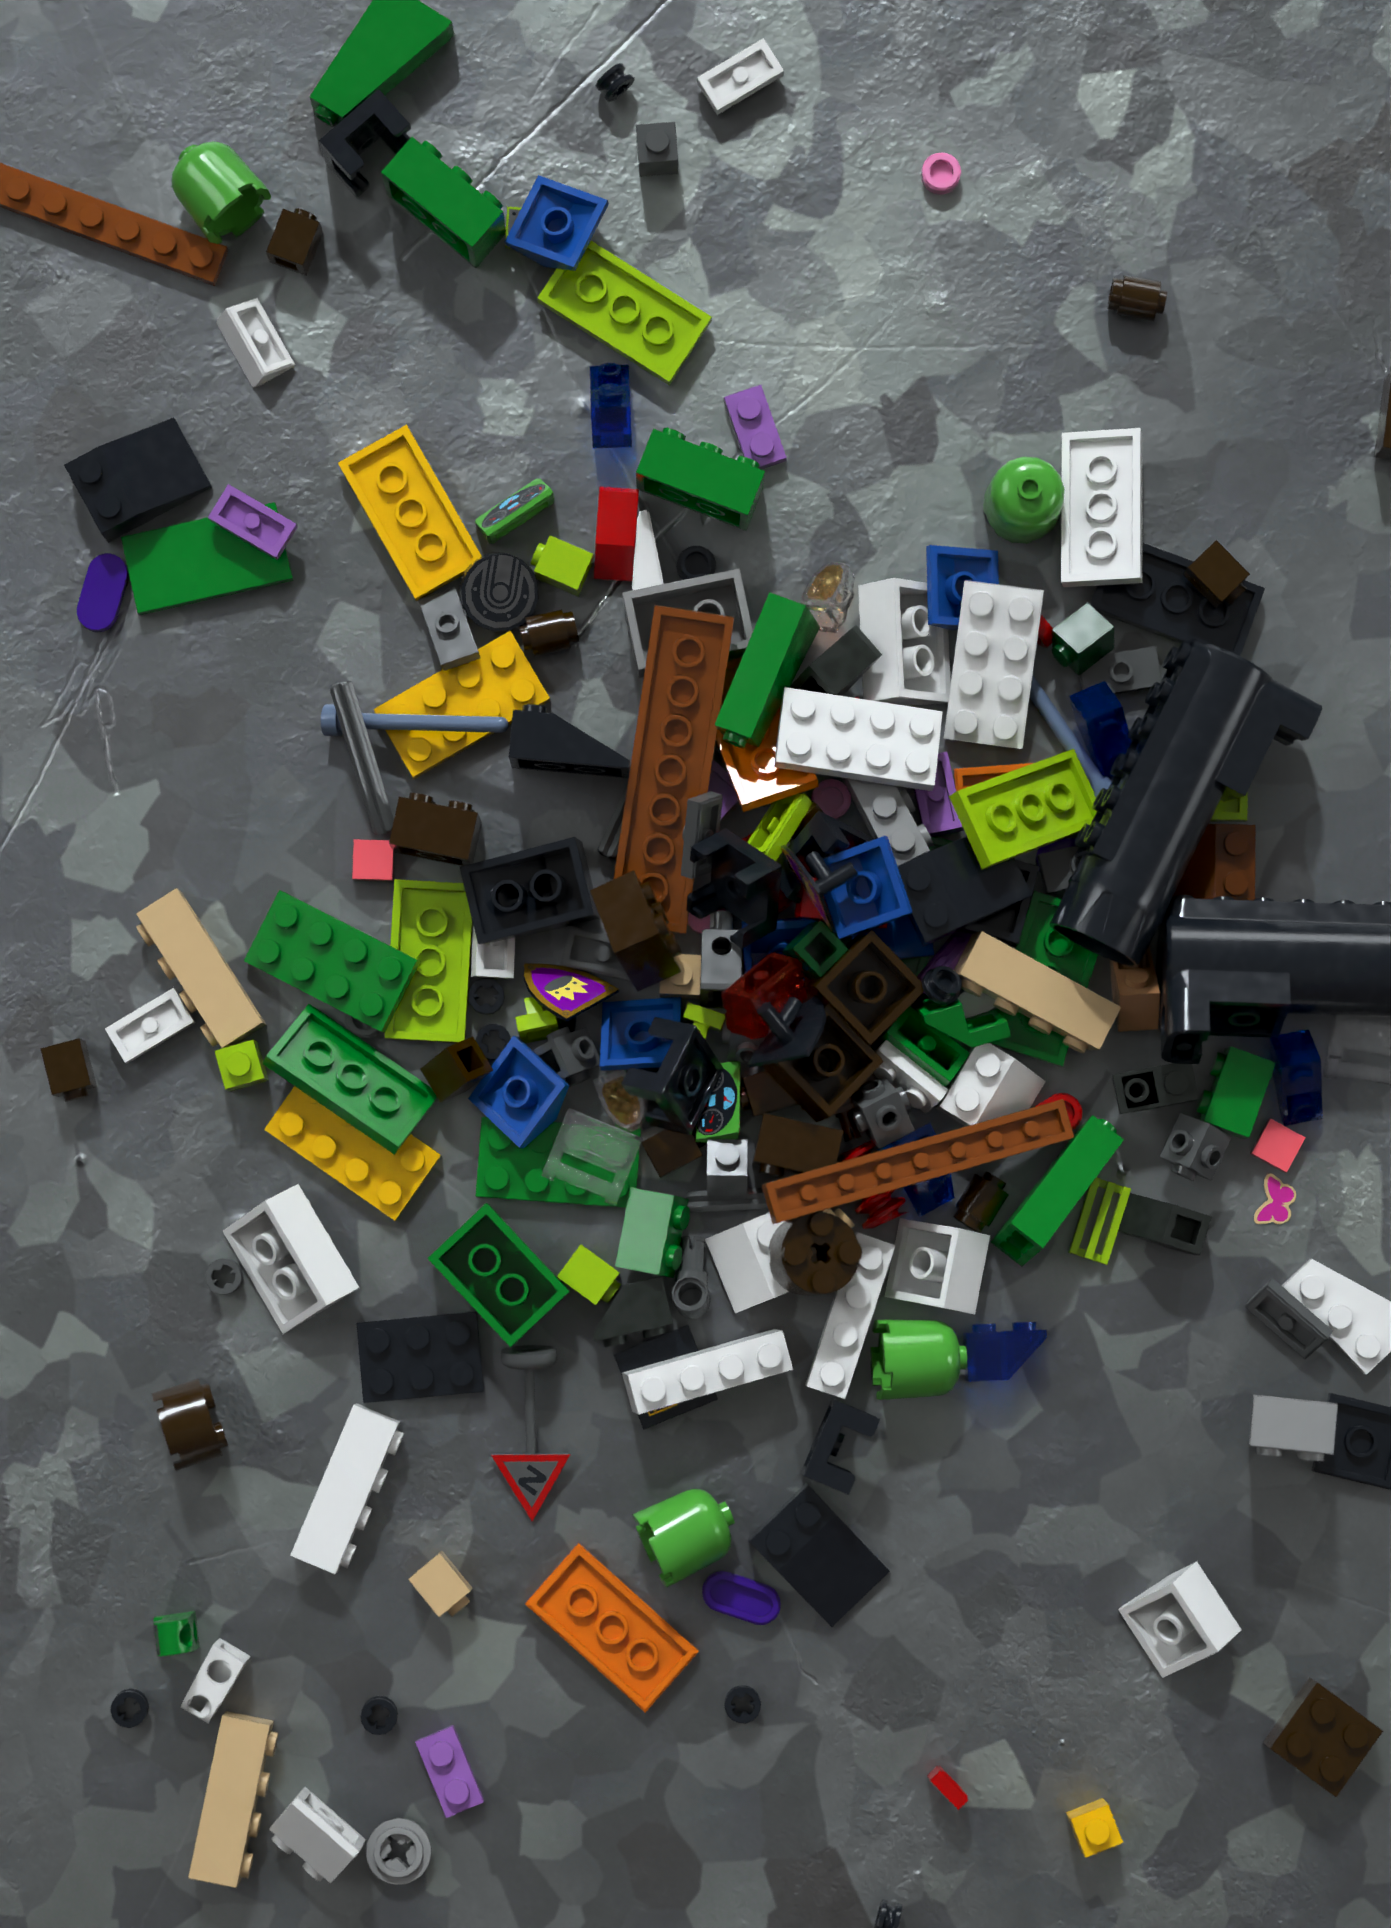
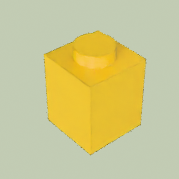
(1094, 1827)

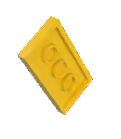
(410, 512)
(483, 687)
(350, 1155)

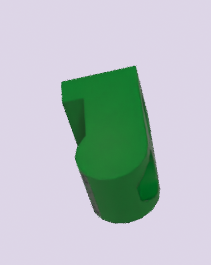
(176, 1633)

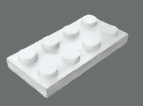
(1101, 508)
(993, 664)
(858, 739)

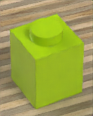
(562, 565)
(241, 1065)
(590, 1276)

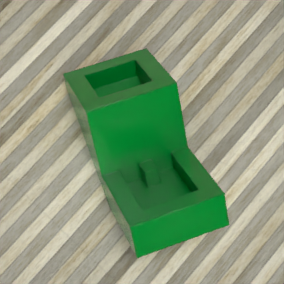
(971, 1030)

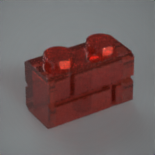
(771, 981)

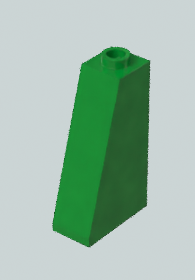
(379, 55)
(767, 667)
(1058, 1190)

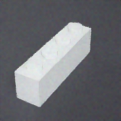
(850, 1320)
(707, 1371)
(346, 1488)

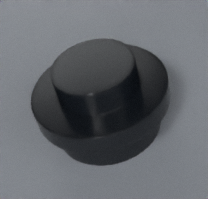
(695, 562)
(942, 985)

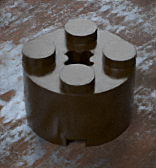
(836, 1254)
(188, 1423)

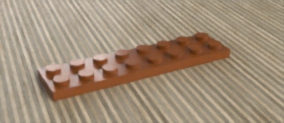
(672, 749)

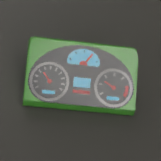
(515, 510)
(722, 1111)

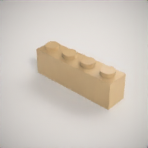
(200, 970)
(1036, 992)
(232, 1798)

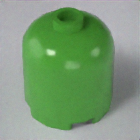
(218, 190)
(1024, 499)
(915, 1358)
(685, 1533)

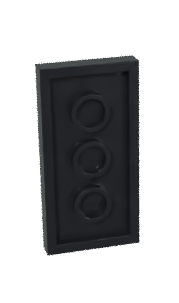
(1174, 608)

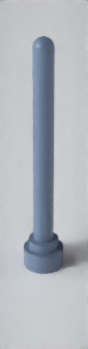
(331, 726)
(1066, 736)

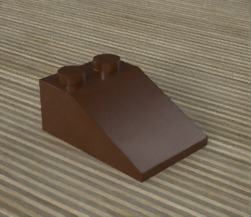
(1222, 864)

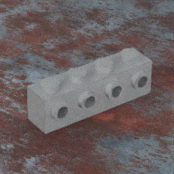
(889, 815)

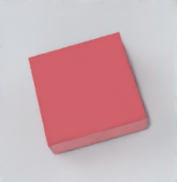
(372, 860)
(1277, 1145)

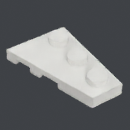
(1353, 1312)

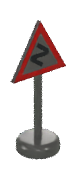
(530, 1473)

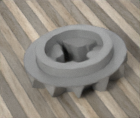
(394, 1870)

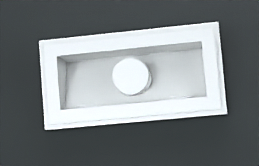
(254, 342)

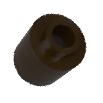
(1137, 297)
(549, 632)
(981, 1201)

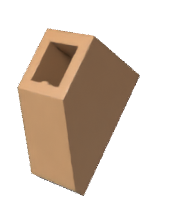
(1136, 994)

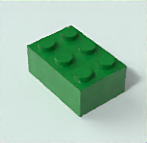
(445, 200)
(700, 478)
(498, 1274)

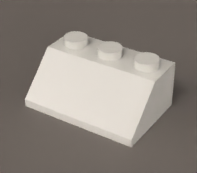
(914, 654)
(290, 1258)

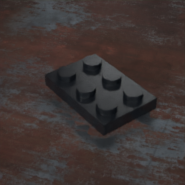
(420, 1357)

